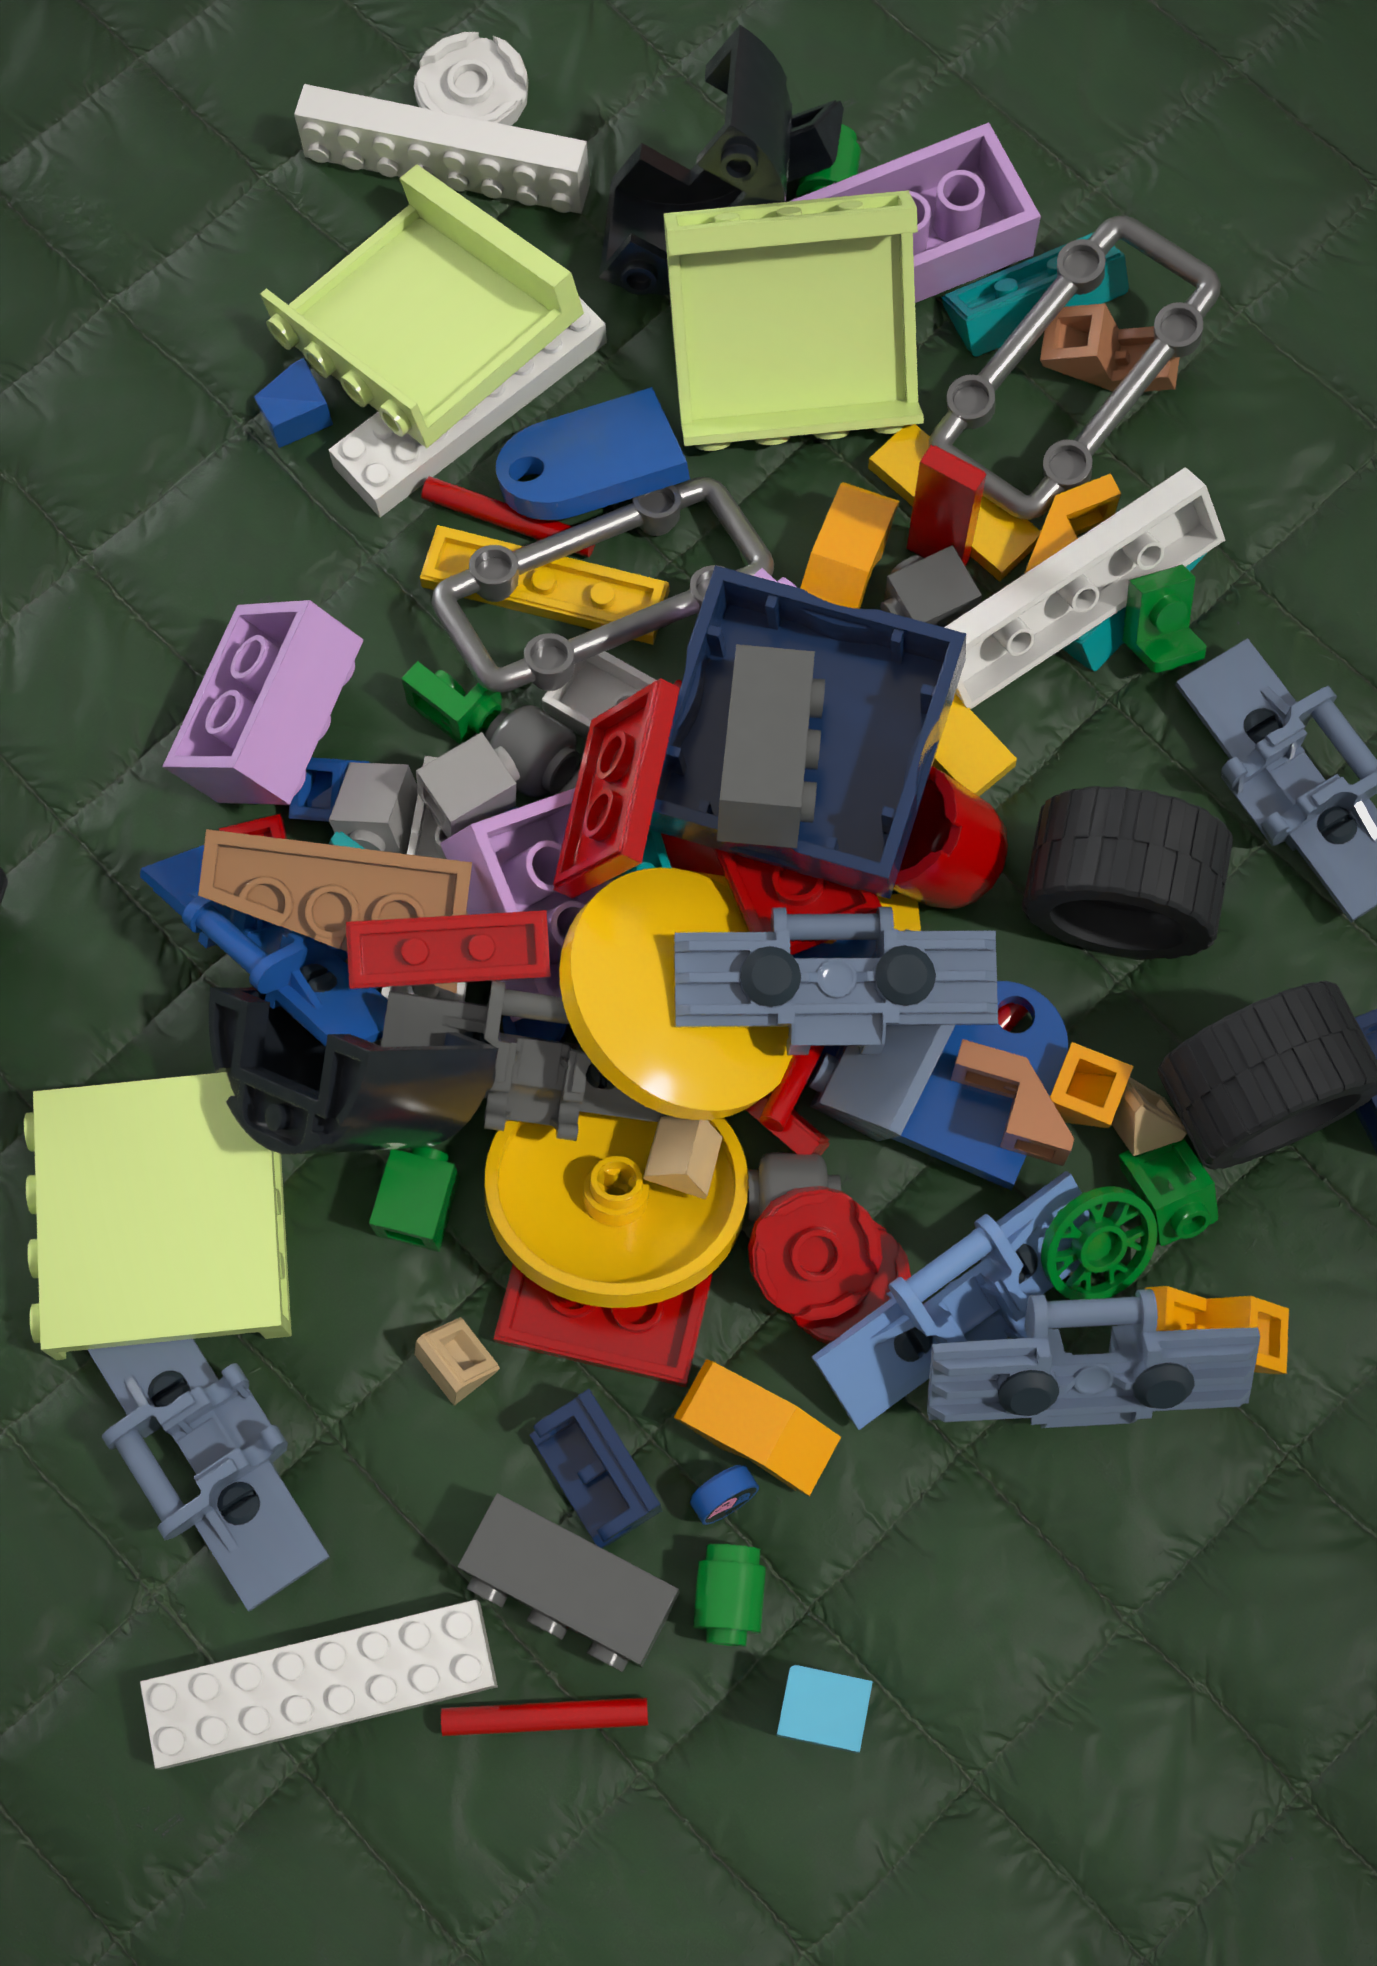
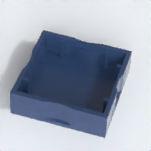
(879, 725)

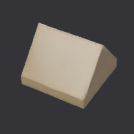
(1146, 1120)
(683, 1155)
(455, 1359)

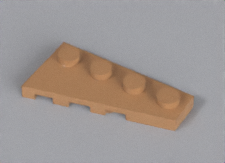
(326, 885)

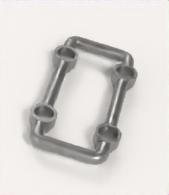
(1080, 271)
(551, 657)

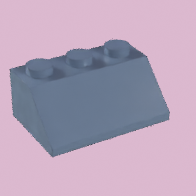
(881, 1089)

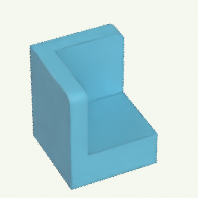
(824, 1708)

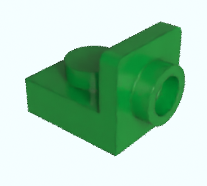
(1160, 619)
(445, 704)
(1174, 1189)

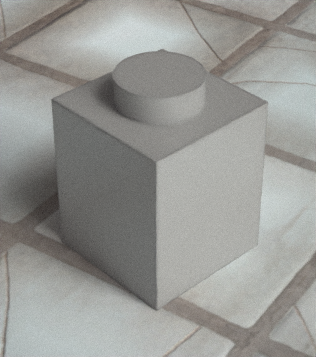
(468, 784)
(376, 806)

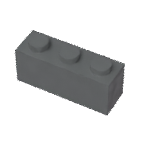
(770, 747)
(567, 1583)

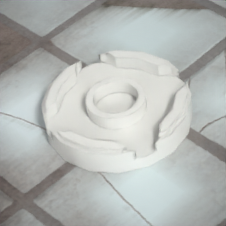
(473, 79)

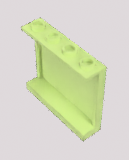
(429, 311)
(794, 319)
(152, 1217)

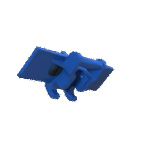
(285, 965)

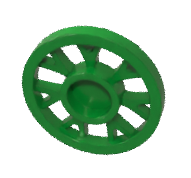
(1099, 1243)

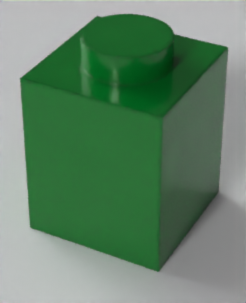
(415, 1198)

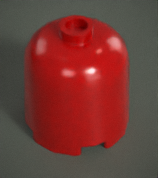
(953, 847)

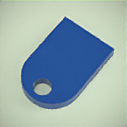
(591, 458)
(968, 1123)

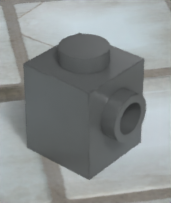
(931, 588)

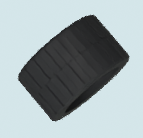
(1128, 872)
(1270, 1074)

